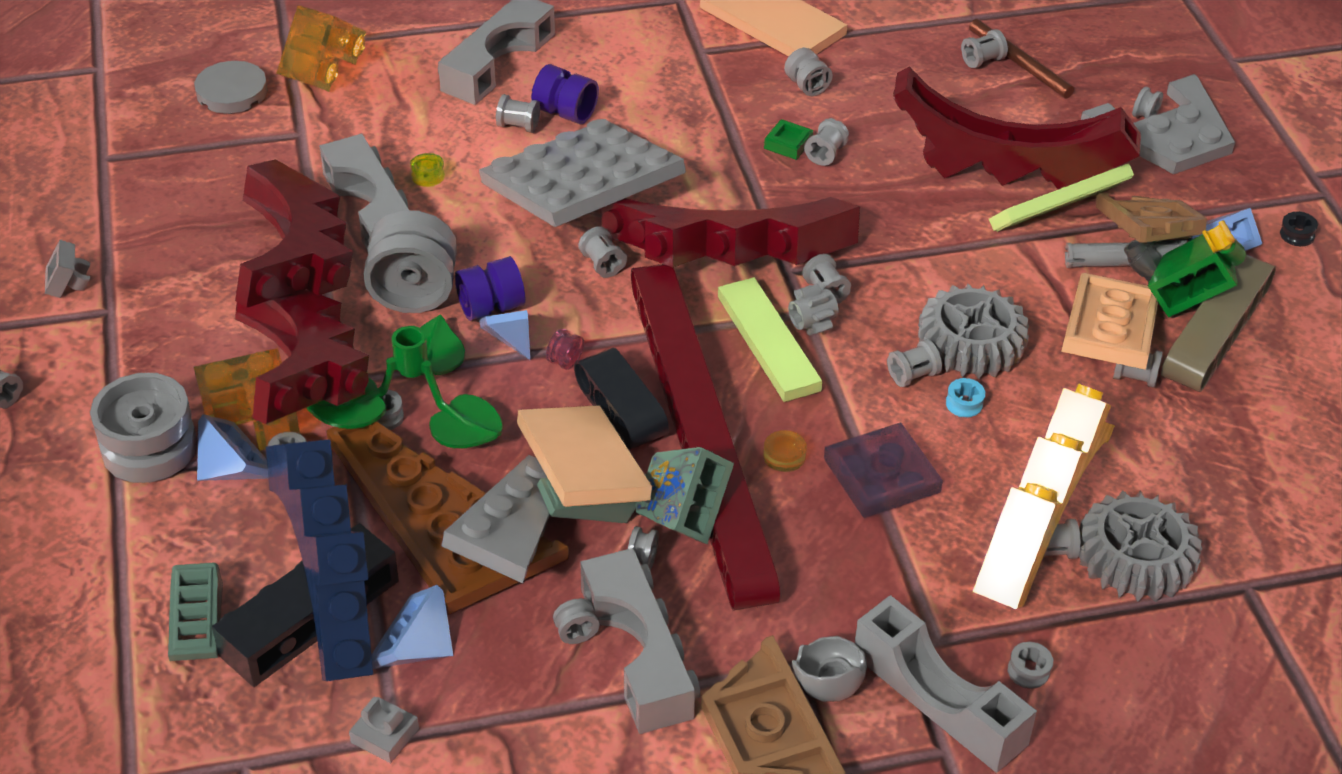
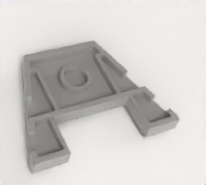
(1182, 135)

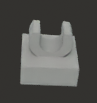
(65, 270)
(383, 729)

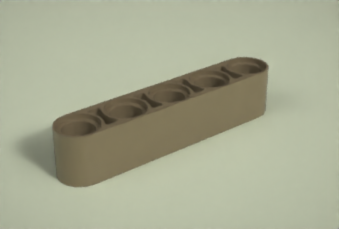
(1217, 326)

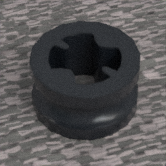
(1301, 221)

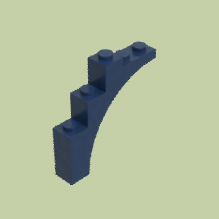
(329, 551)

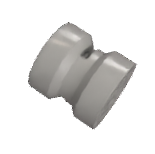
(808, 71)

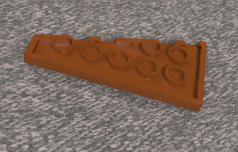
(419, 505)

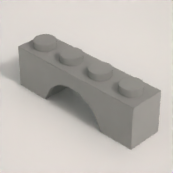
(470, 67)
(356, 171)
(656, 682)
(983, 719)

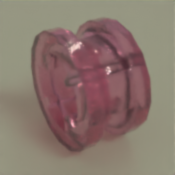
(564, 348)

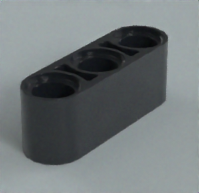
(622, 395)

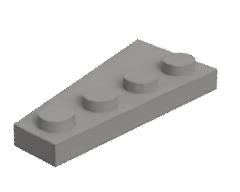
(504, 524)

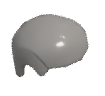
(830, 668)

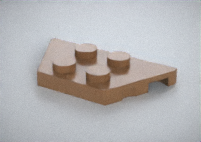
(1152, 218)
(767, 720)

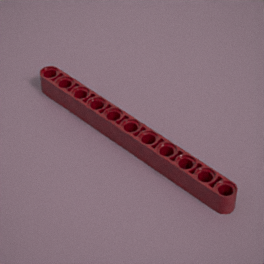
(699, 422)

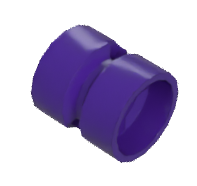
(566, 94)
(495, 286)

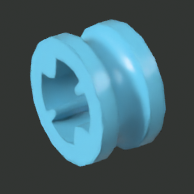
(967, 387)

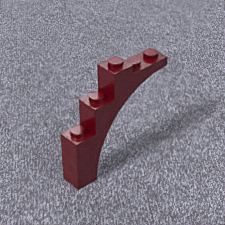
(1011, 149)
(312, 236)
(734, 236)
(318, 350)

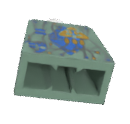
(686, 490)

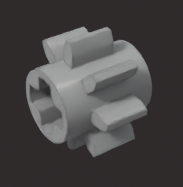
(813, 309)

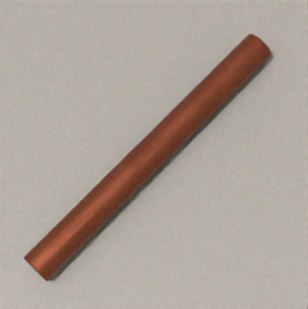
(1028, 63)

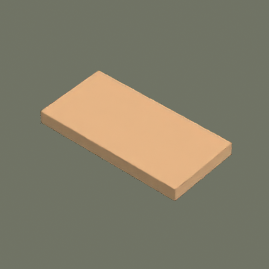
(780, 23)
(1111, 321)
(583, 456)

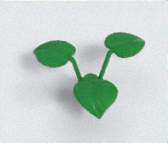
(418, 352)

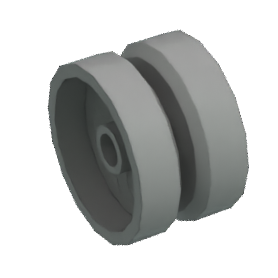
(410, 261)
(144, 427)

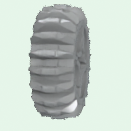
(975, 330)
(1139, 546)

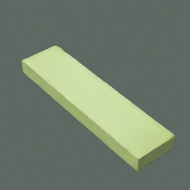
(1061, 197)
(769, 339)

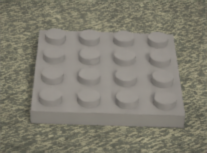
(581, 171)

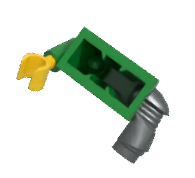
(1189, 271)

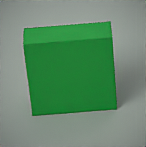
(787, 139)

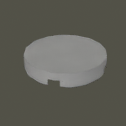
(230, 86)

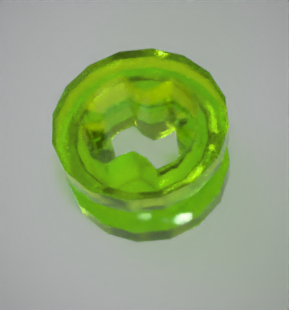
(427, 169)

